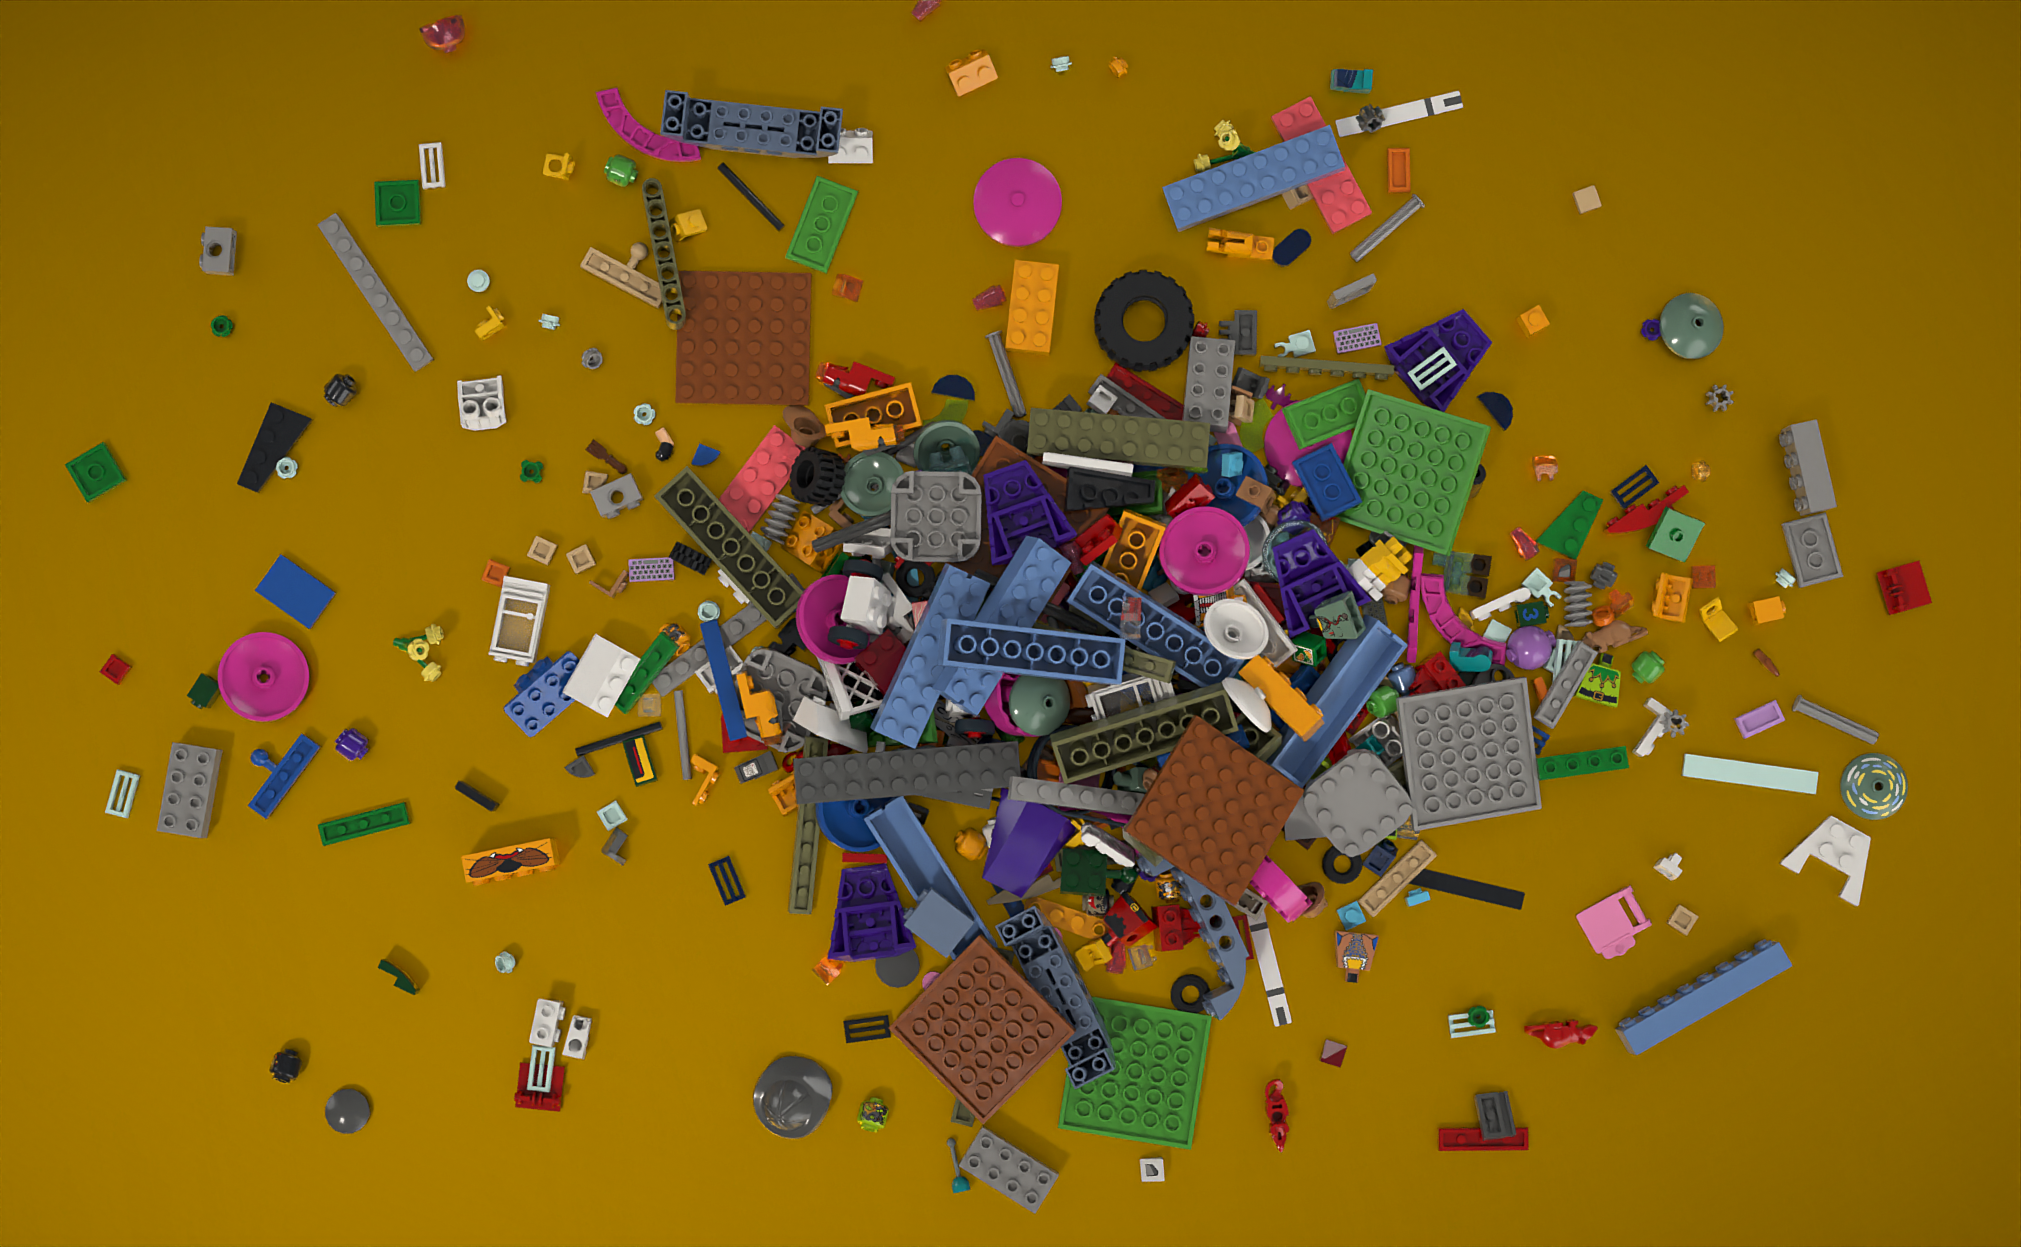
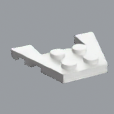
(1838, 847)

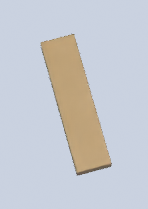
(1397, 878)

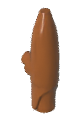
(1766, 661)

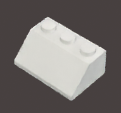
(601, 675)
(825, 722)

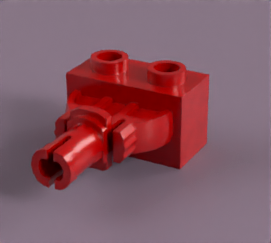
(1435, 675)
(1174, 927)

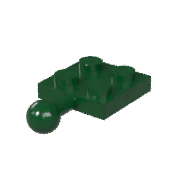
(1086, 872)

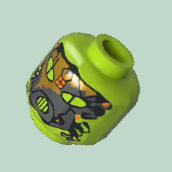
(872, 1115)

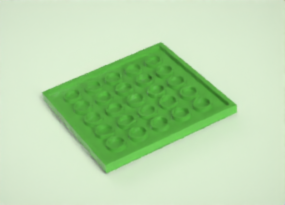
(1412, 470)
(1154, 1079)

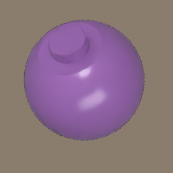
(1530, 647)

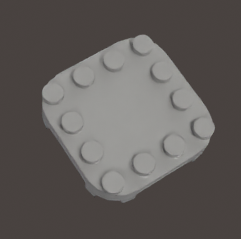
(935, 516)
(789, 683)
(1357, 802)

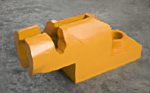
(1241, 244)

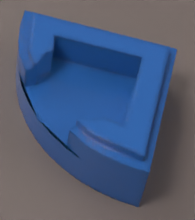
(704, 455)

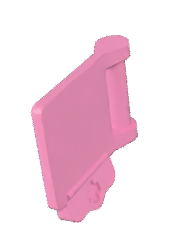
(1609, 926)

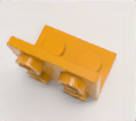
(800, 542)

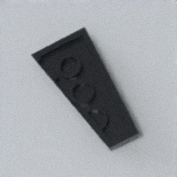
(274, 440)
(1099, 490)

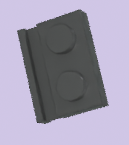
(1495, 1115)

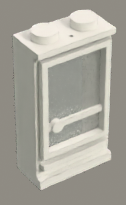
(519, 621)
(1131, 694)

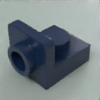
(1381, 857)

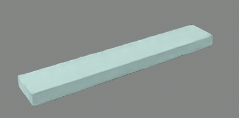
(1750, 774)

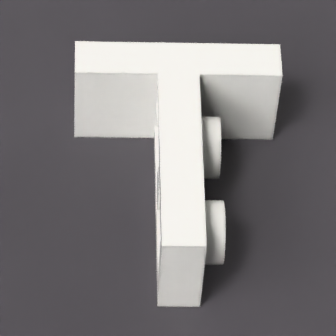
(1646, 744)

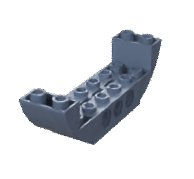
(751, 127)
(1229, 955)
(1057, 979)

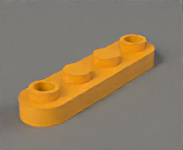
(1069, 918)

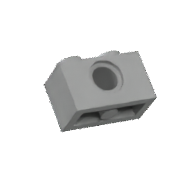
(223, 263)
(603, 496)

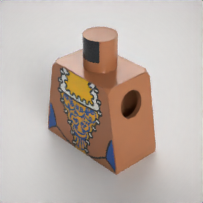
(1354, 952)

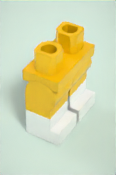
(1380, 566)

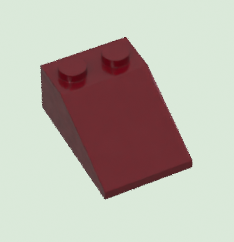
(881, 660)

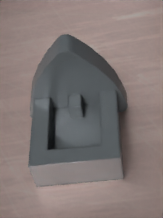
(613, 845)

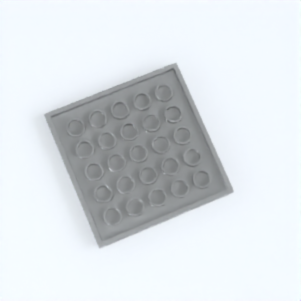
(1469, 753)

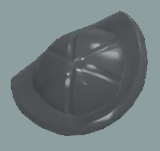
(792, 1097)

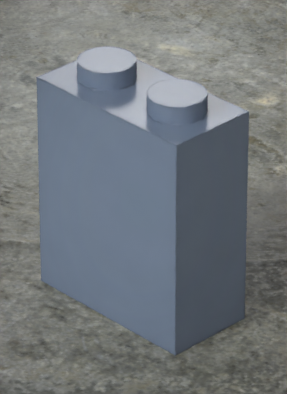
(937, 921)

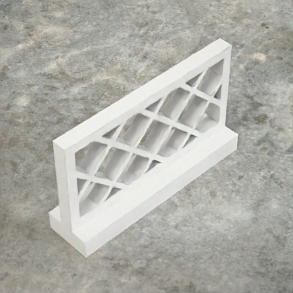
(839, 690)

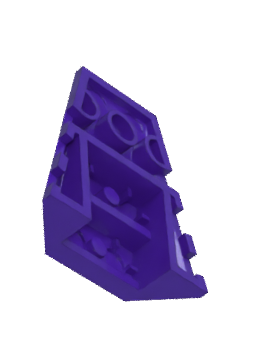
(1462, 341)
(1021, 508)
(1308, 576)
(1023, 843)
(868, 917)

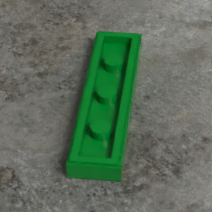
(646, 671)
(364, 824)

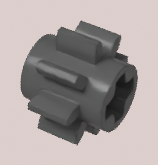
(1370, 118)
(1603, 575)

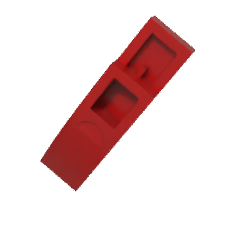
(1639, 517)

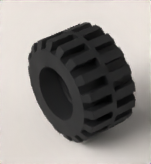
(817, 476)

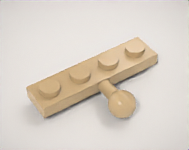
(624, 275)

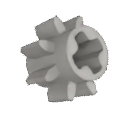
(1714, 400)
(1680, 724)

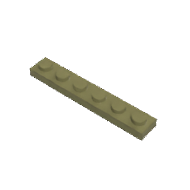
(1336, 368)

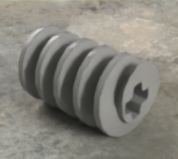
(780, 518)
(1577, 604)

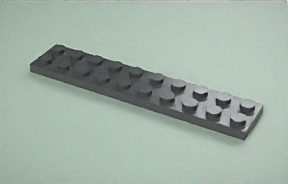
(905, 772)

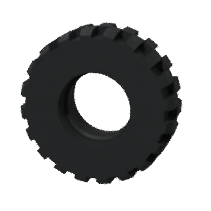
(1144, 287)

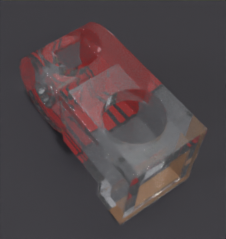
(1131, 618)

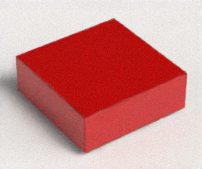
(115, 669)

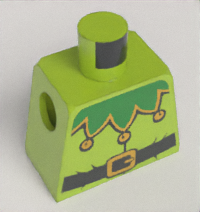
(1600, 683)

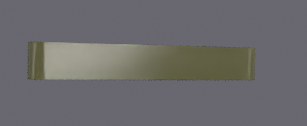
(659, 244)

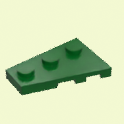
(1572, 526)

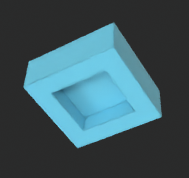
(1232, 464)
(1416, 896)
(1351, 915)

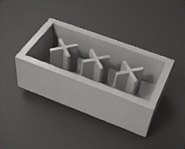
(1209, 382)
(1807, 467)
(189, 790)
(1008, 1169)

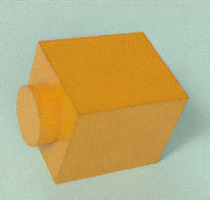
(1532, 321)
(1767, 610)

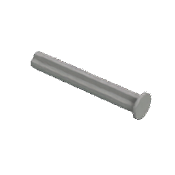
(1387, 227)
(1007, 374)
(1835, 720)

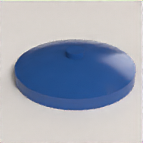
(1226, 487)
(845, 824)

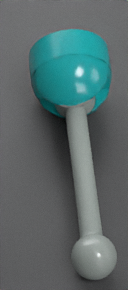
(959, 1183)

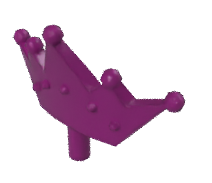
(1278, 397)

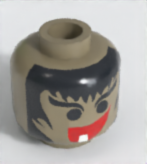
(1097, 904)

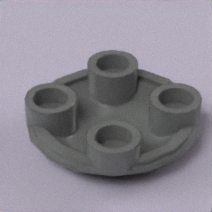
(347, 1111)

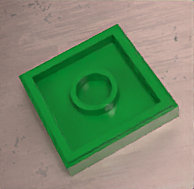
(397, 203)
(96, 472)

